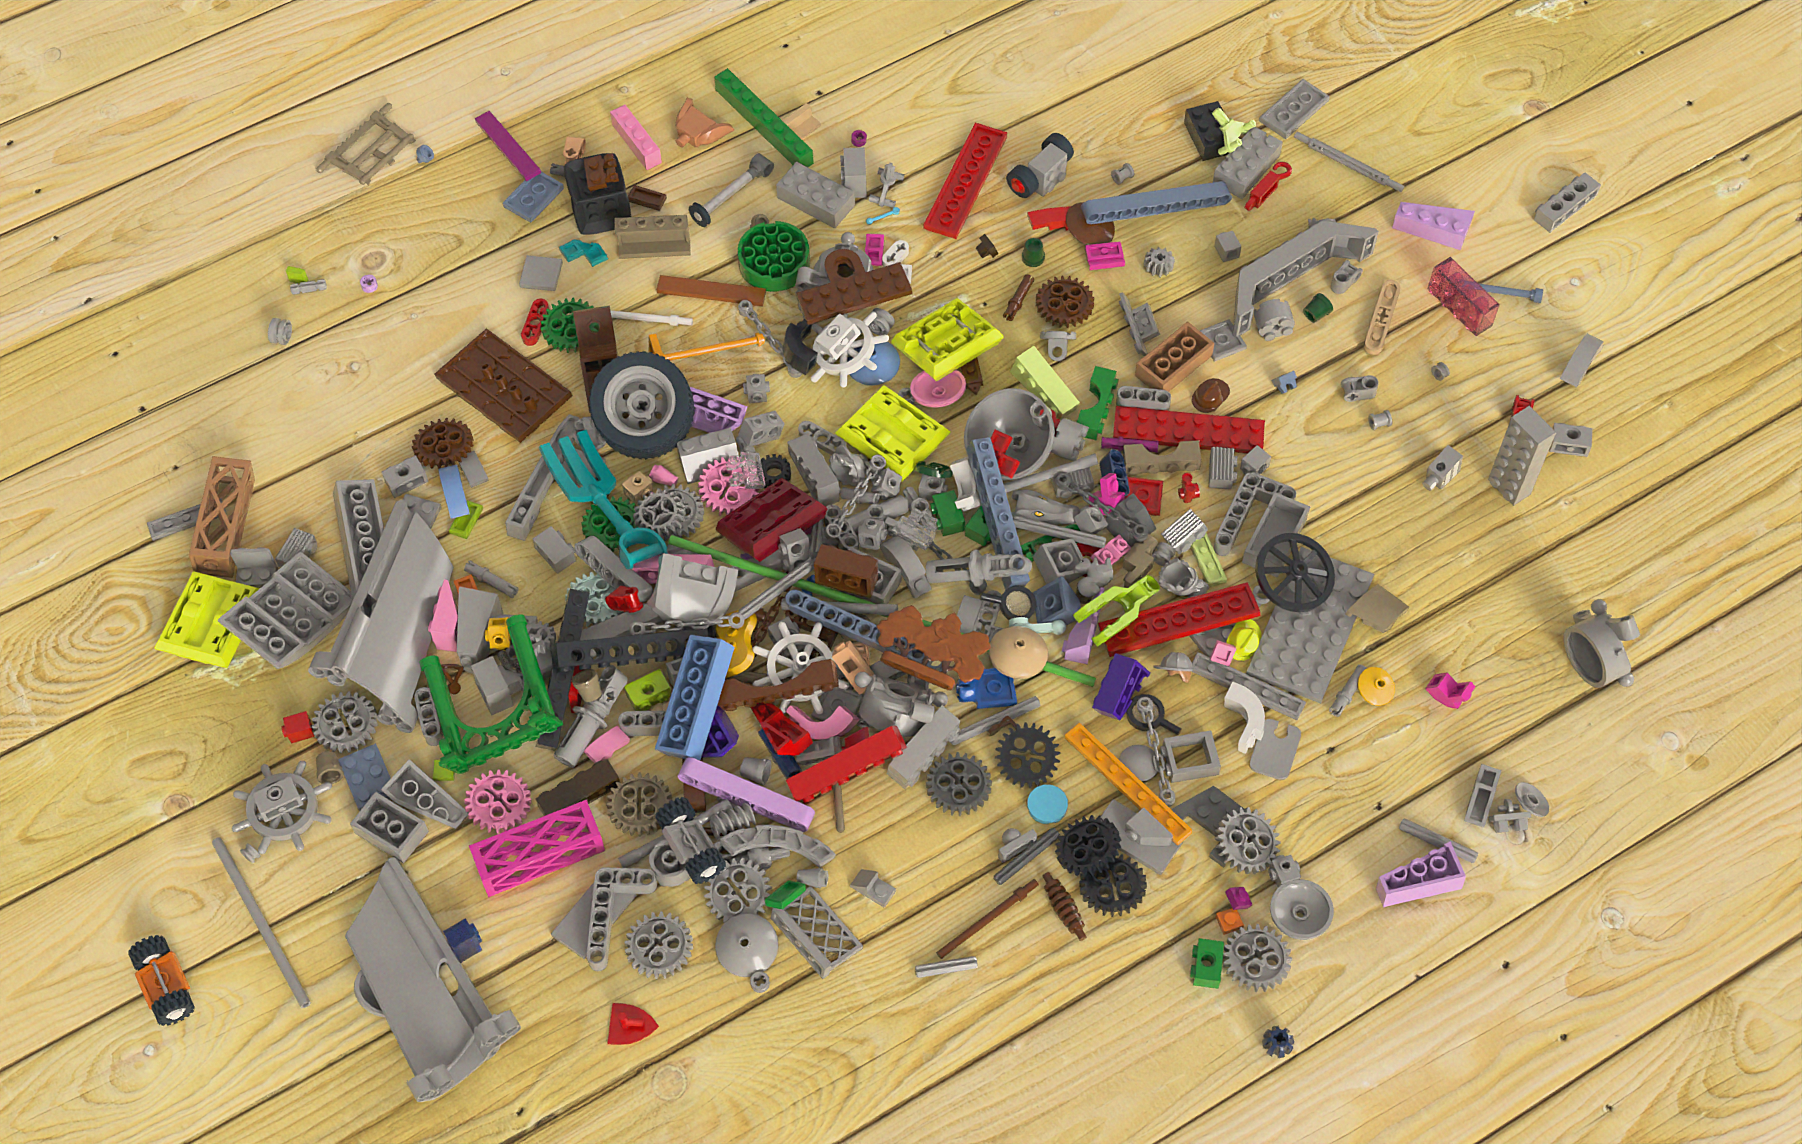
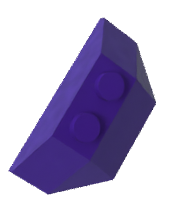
(721, 735)

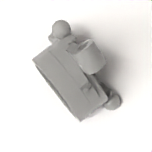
(811, 278)
(1597, 646)
(898, 703)

